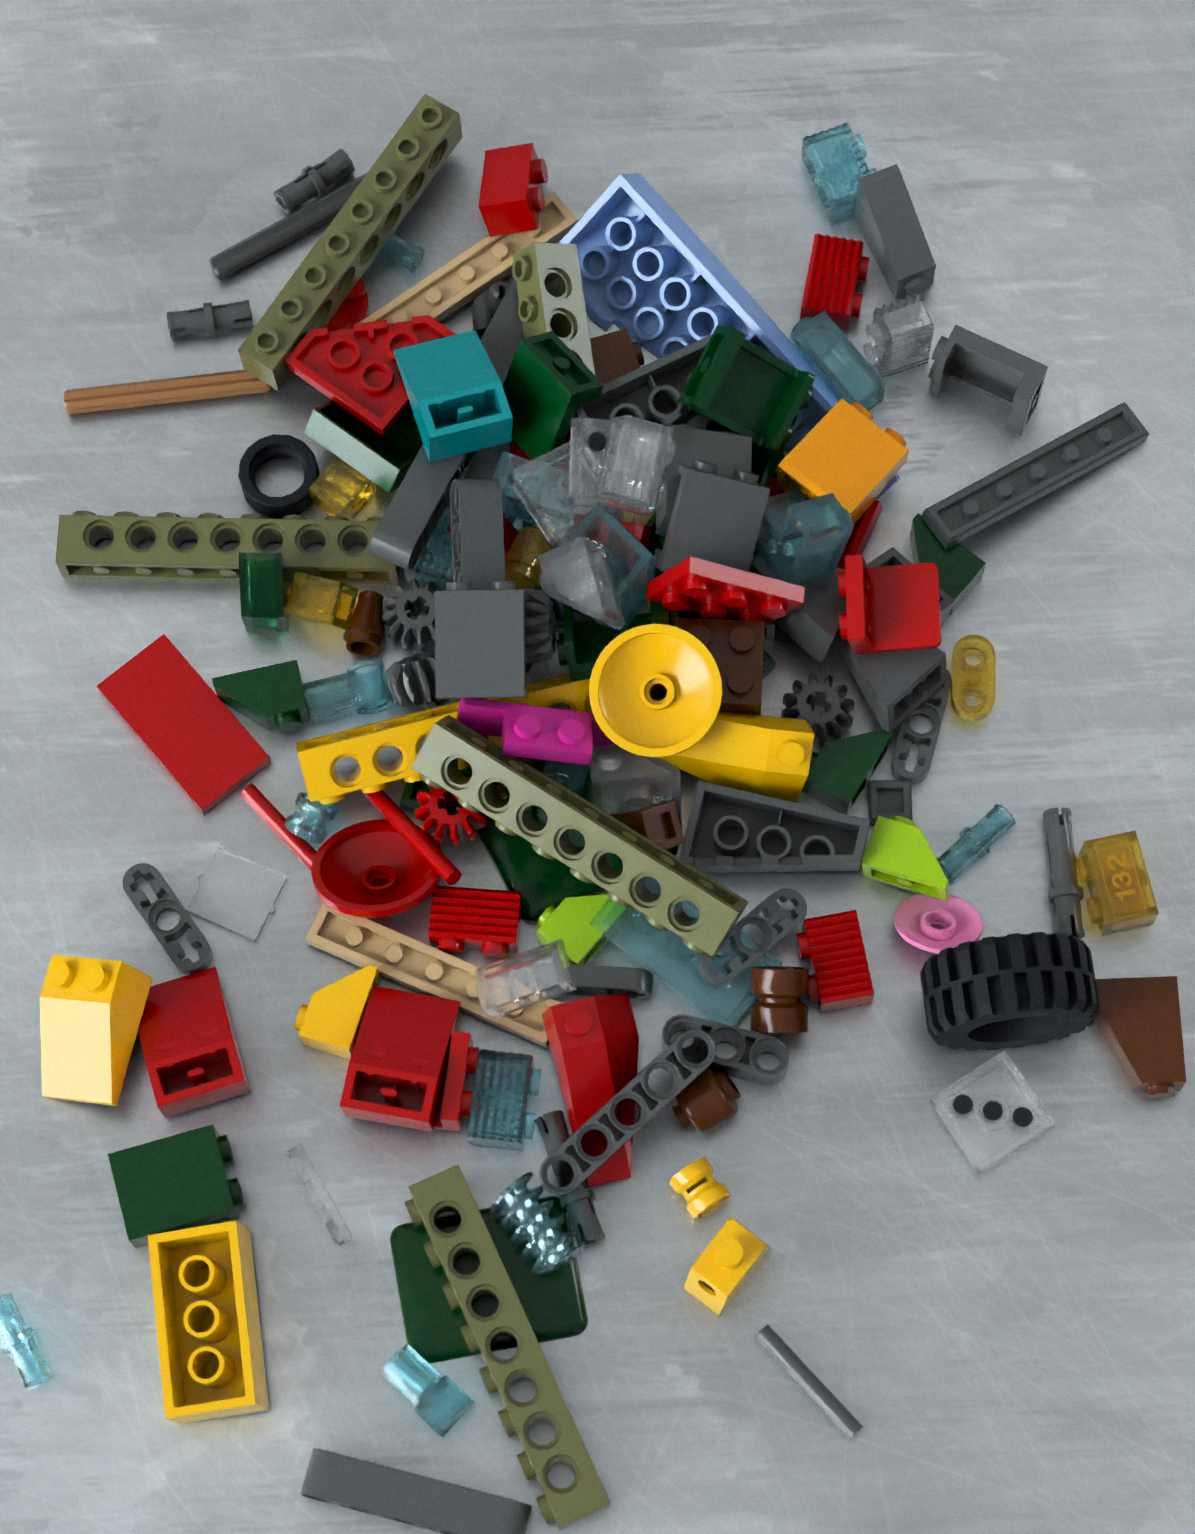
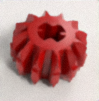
(436, 819)

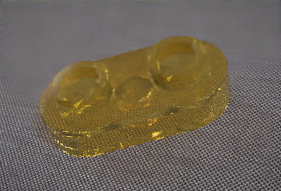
(973, 680)

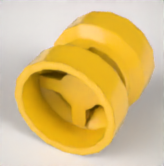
(700, 1188)

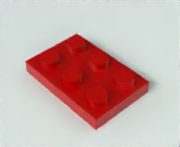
(723, 592)

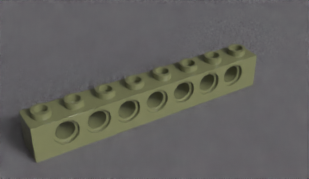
(352, 239)
(206, 561)
(602, 833)
(451, 1193)

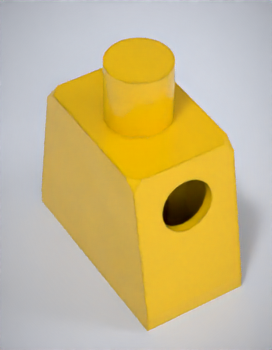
(725, 1266)

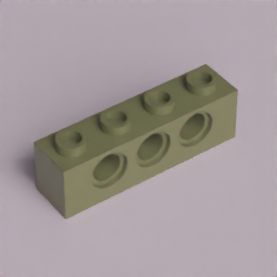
(563, 306)

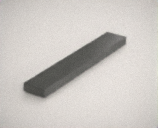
(1034, 475)

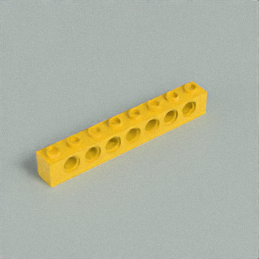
(406, 732)

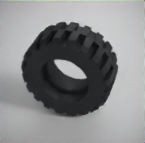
(1009, 991)

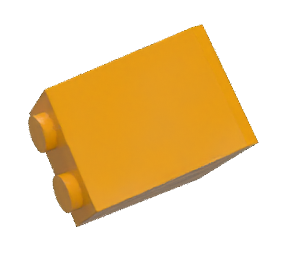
(844, 457)

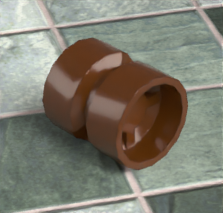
(779, 999)

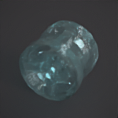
(310, 819)

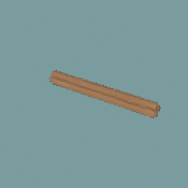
(162, 391)

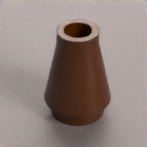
(366, 628)

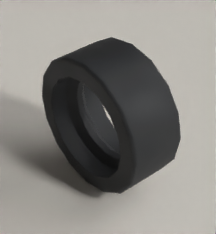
(270, 448)

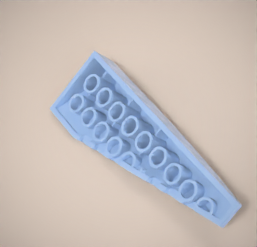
(670, 290)

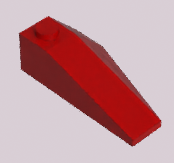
(594, 1058)

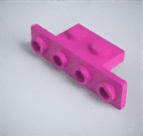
(535, 730)

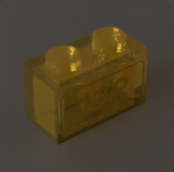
(1116, 883)

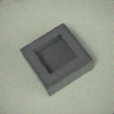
(889, 799)

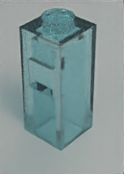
(837, 361)

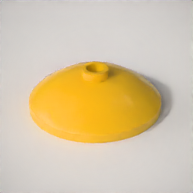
(633, 667)

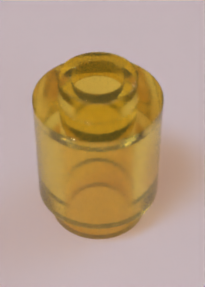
(522, 559)

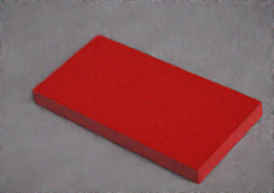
(184, 724)

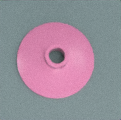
(937, 924)

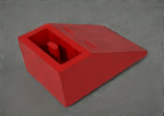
(191, 1044)
(400, 1059)

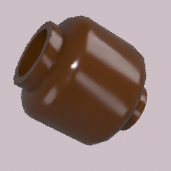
(707, 1101)

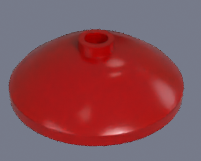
(372, 871)

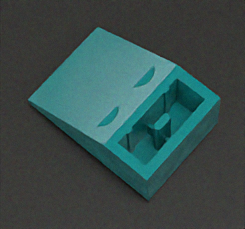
(455, 395)

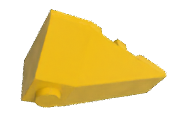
(752, 754)

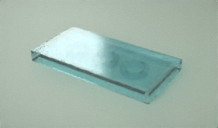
(676, 964)

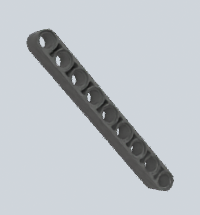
(427, 485)

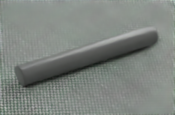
(809, 1381)

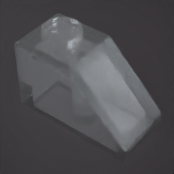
(582, 579)

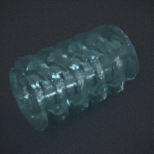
(534, 1226)

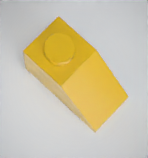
(336, 1013)

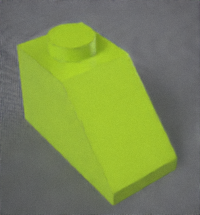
(904, 859)
(572, 925)

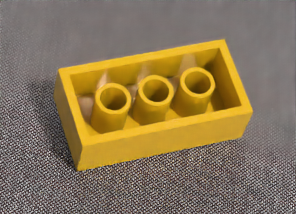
(208, 1322)

